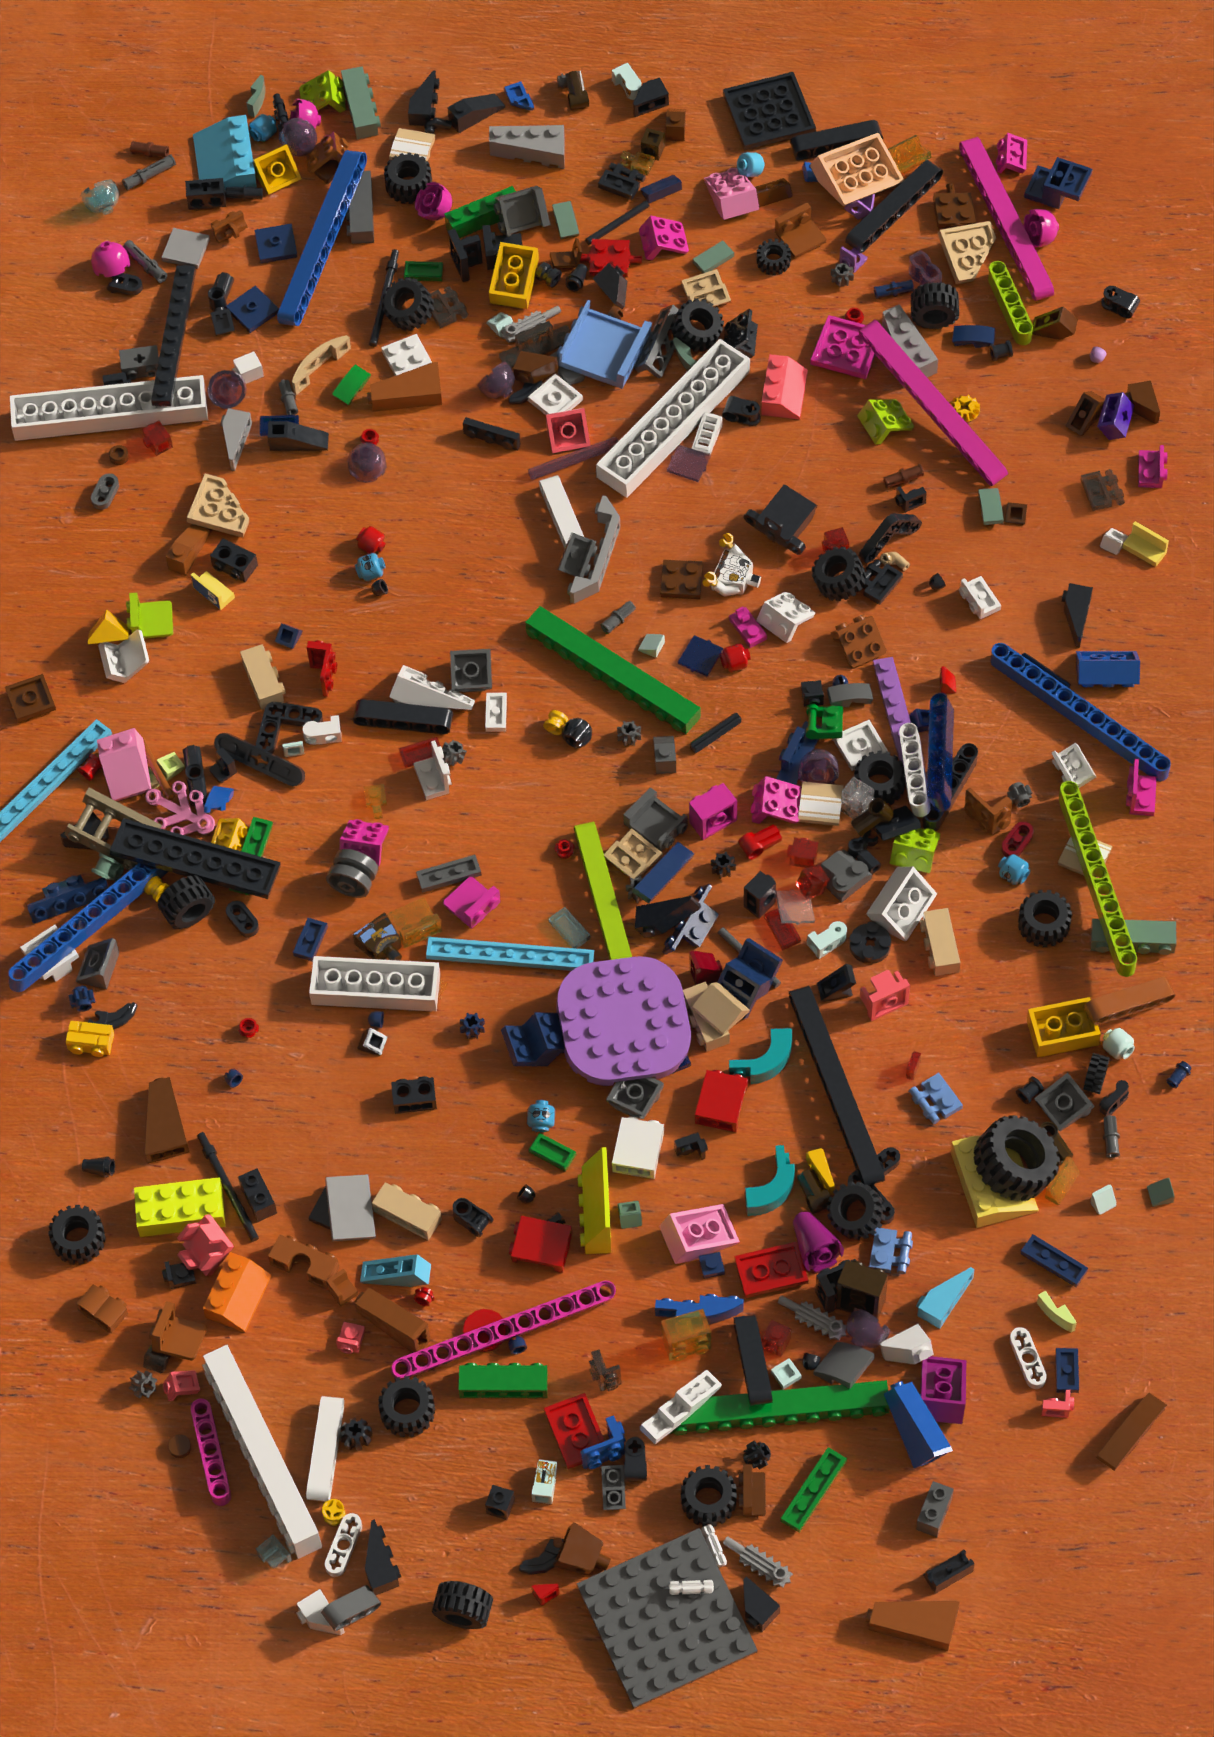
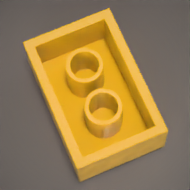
(513, 275)
(1062, 1028)

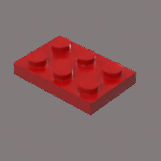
(771, 1269)
(573, 1427)

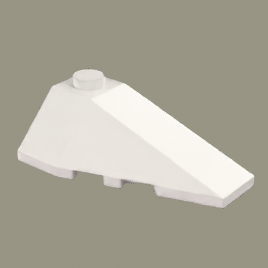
(415, 689)

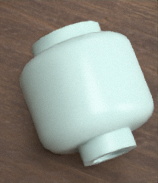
(1118, 1043)

